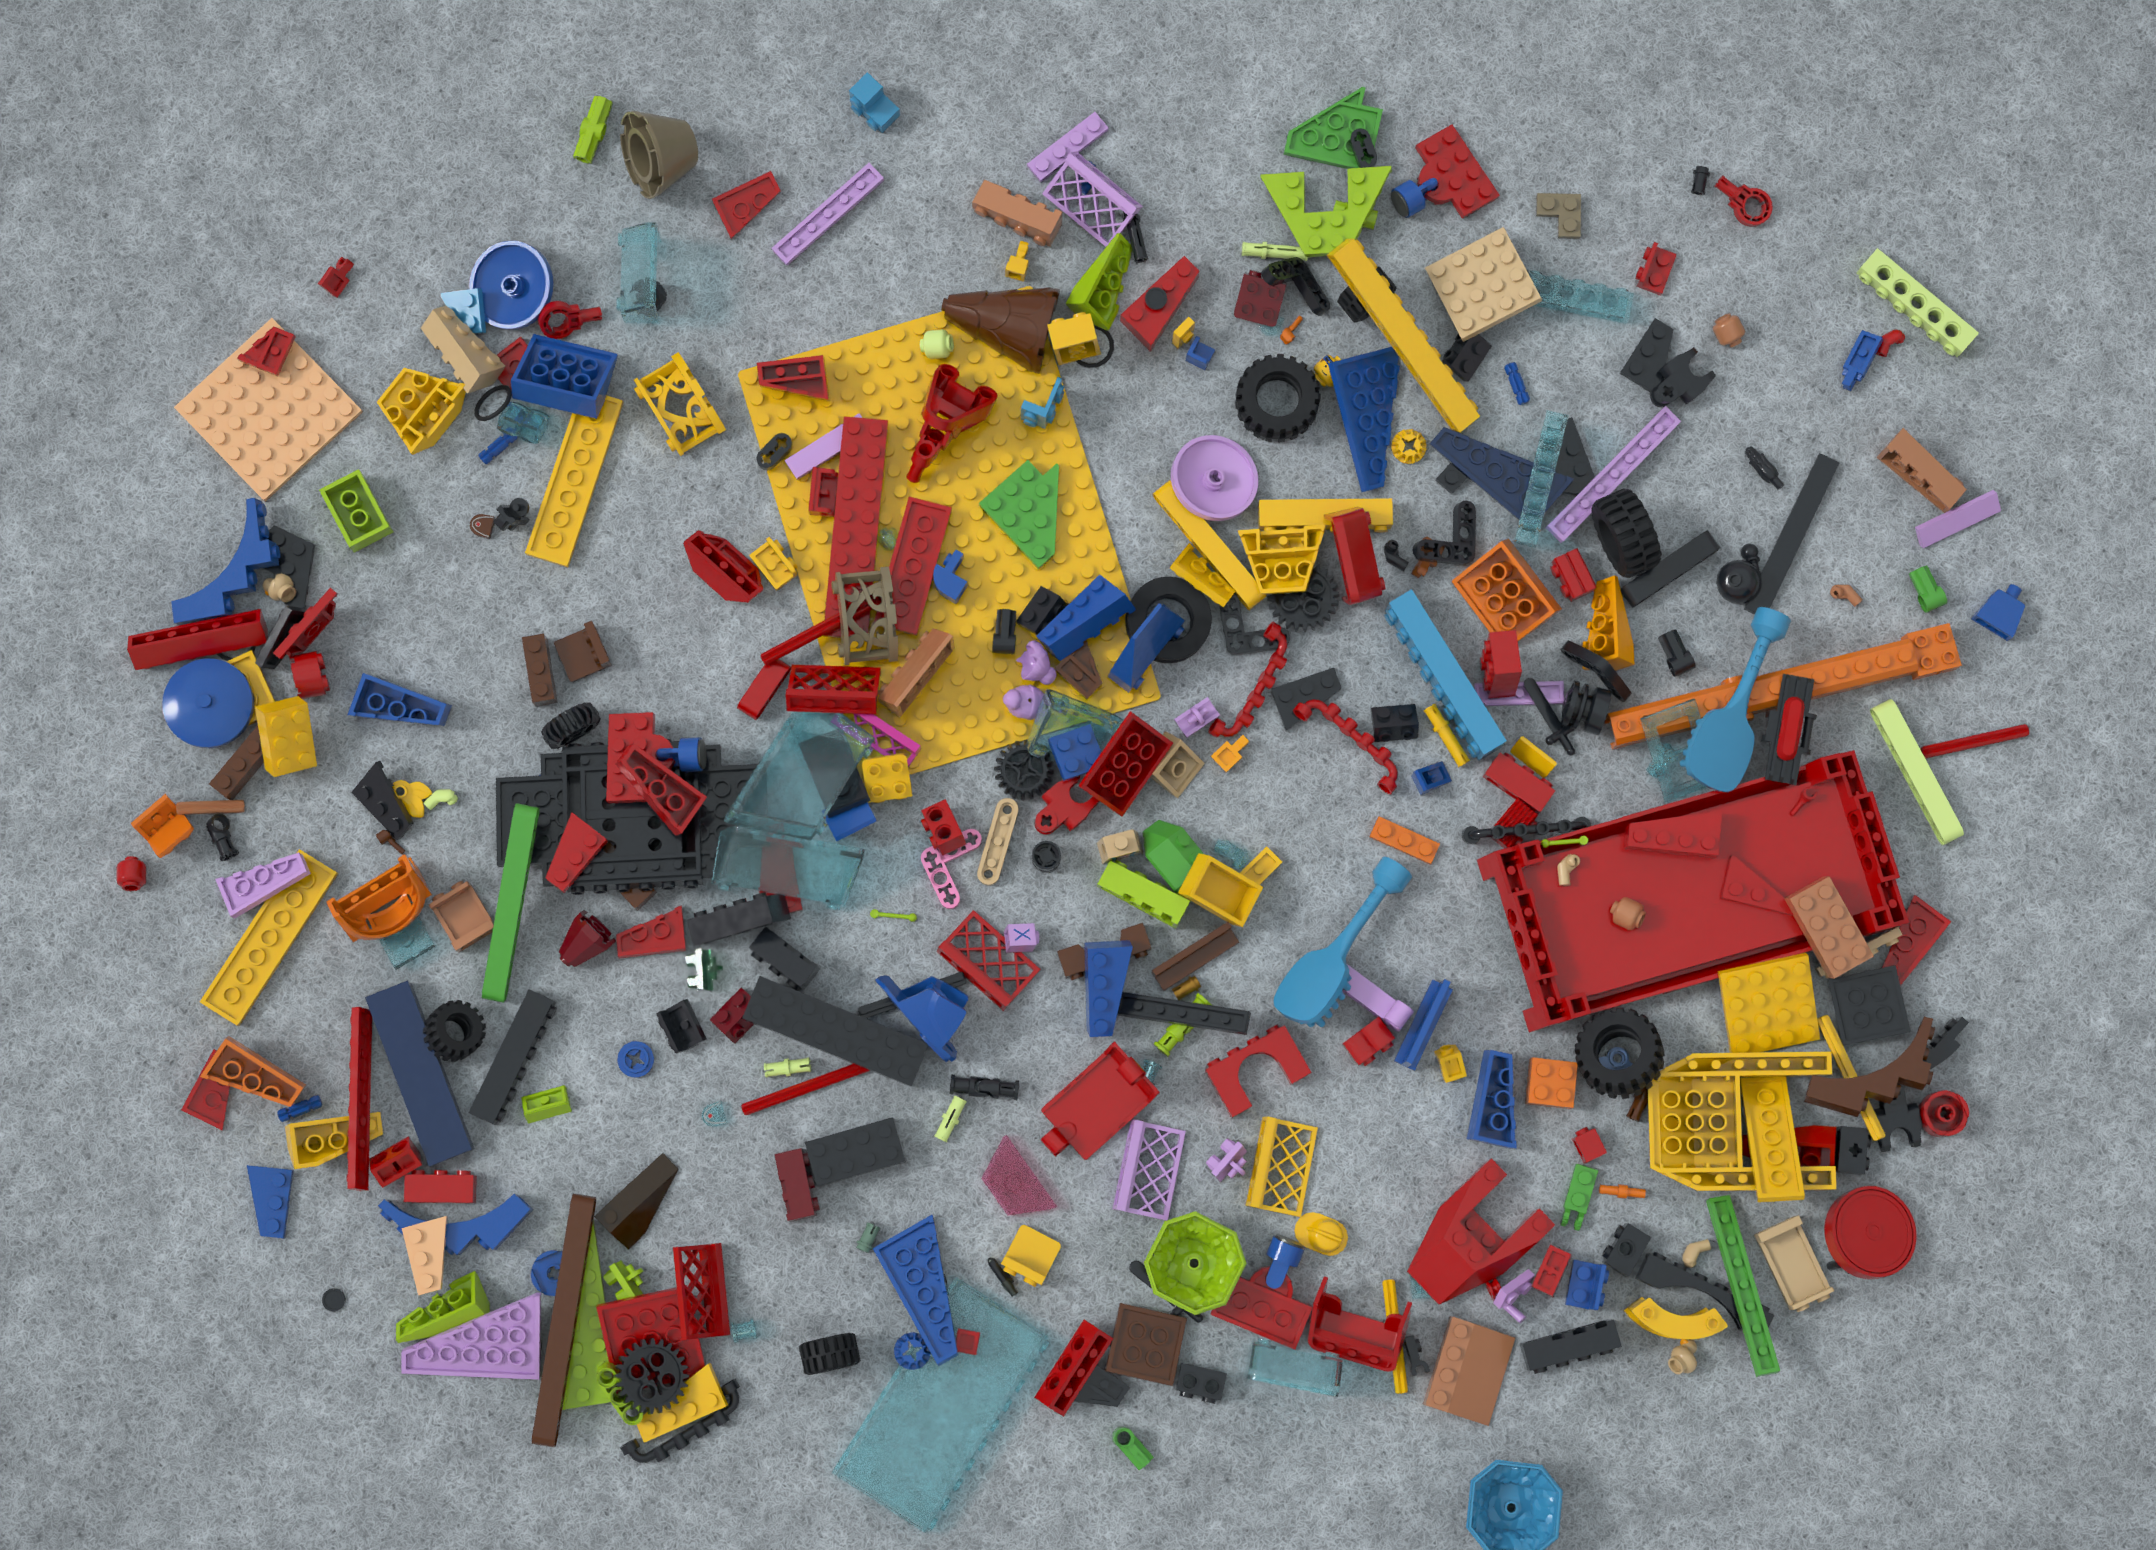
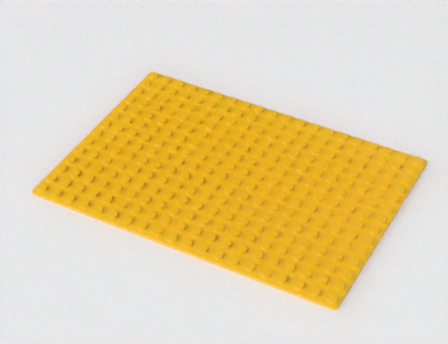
(888, 380)

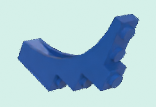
(238, 576)
(490, 1228)

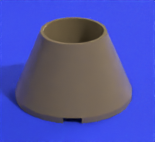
(657, 150)

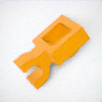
(1228, 754)

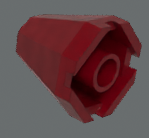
(585, 940)

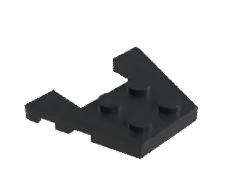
(294, 562)

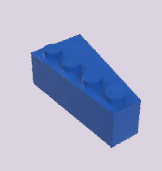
(1085, 617)
(389, 701)
(1104, 982)
(1494, 1103)

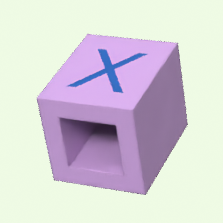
(1021, 937)

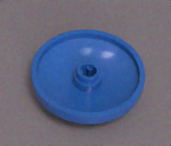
(513, 284)
(208, 703)

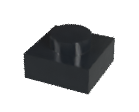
(1451, 478)

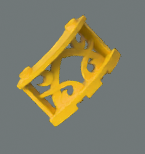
(676, 372)
(1669, 1325)

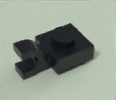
(1413, 1349)

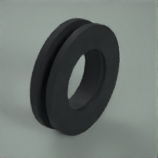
(1190, 598)

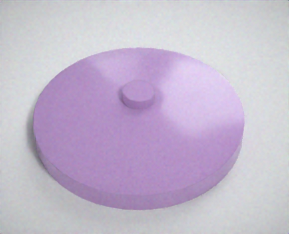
(1214, 478)

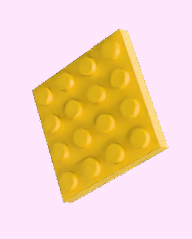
(1769, 1004)

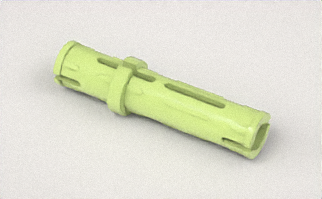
(1272, 251)

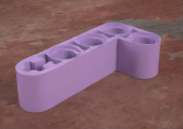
(1378, 1002)

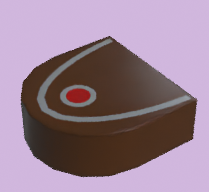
(482, 525)

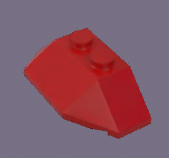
(723, 567)

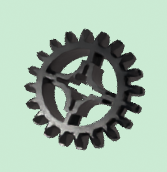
(570, 725)
(1034, 774)

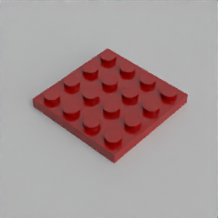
(645, 1318)

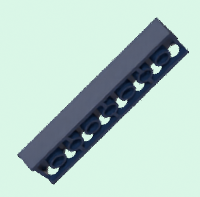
(419, 1074)

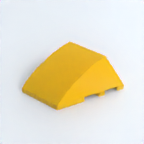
(421, 407)
(1282, 558)

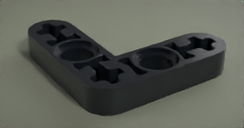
(1296, 270)
(1459, 543)
(1245, 638)
(1598, 665)

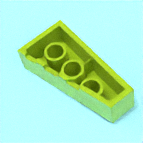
(1143, 893)

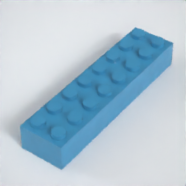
(1444, 675)

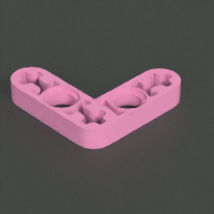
(944, 859)

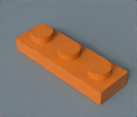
(1404, 840)

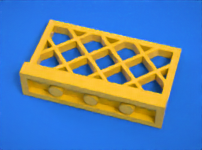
(1262, 1167)

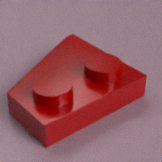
(270, 351)

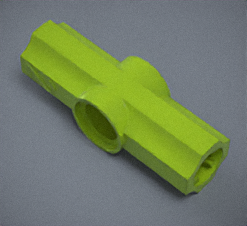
(592, 129)

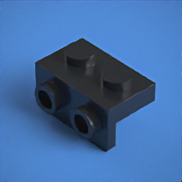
(1466, 356)
(1041, 610)
(1395, 723)
(681, 1026)

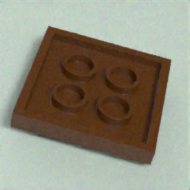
(1146, 1344)

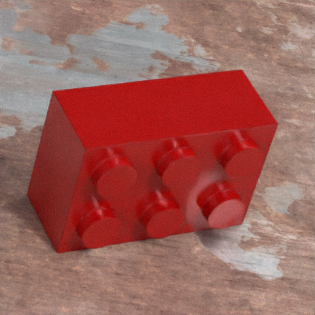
(1501, 664)

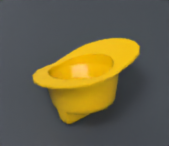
(1321, 1234)

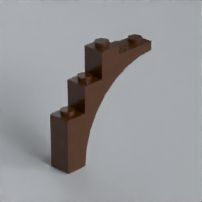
(1849, 1094)

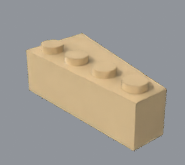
(462, 350)

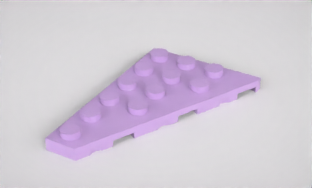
(492, 1345)

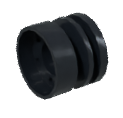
(1586, 707)

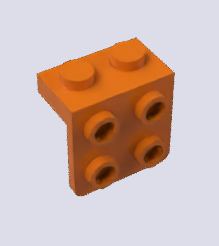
(163, 826)

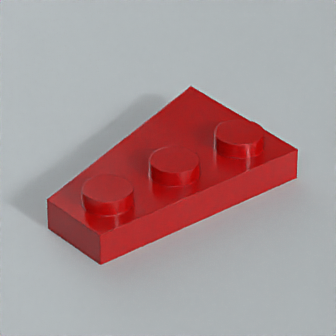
(574, 853)

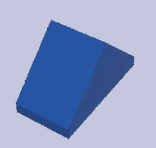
(1430, 777)

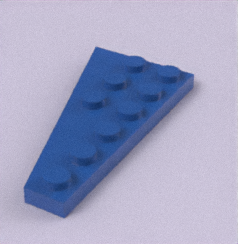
(917, 1275)

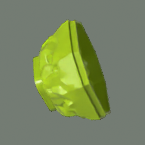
(1218, 1260)

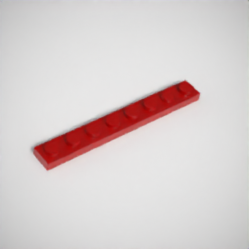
(359, 1099)

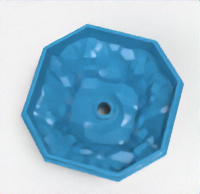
(1536, 1502)

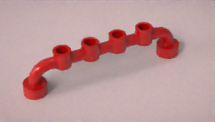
(1255, 698)
(1363, 741)

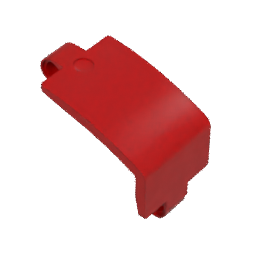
(1097, 1103)

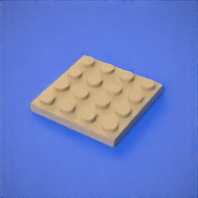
(1483, 284)

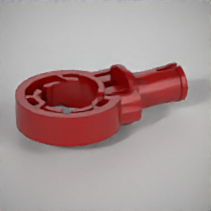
(1738, 204)
(573, 320)

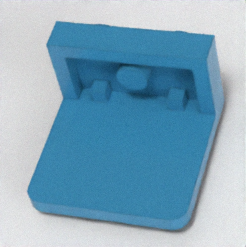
(1039, 416)

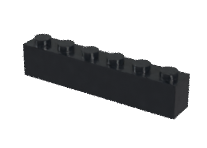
(512, 1057)

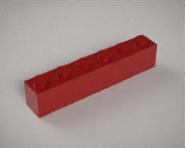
(197, 639)

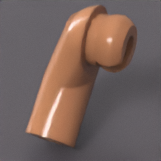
(1843, 591)

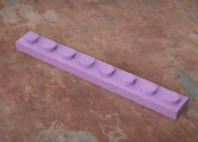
(1613, 474)

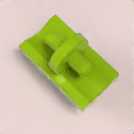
(627, 1277)

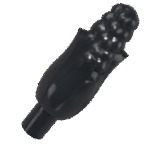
(1763, 467)

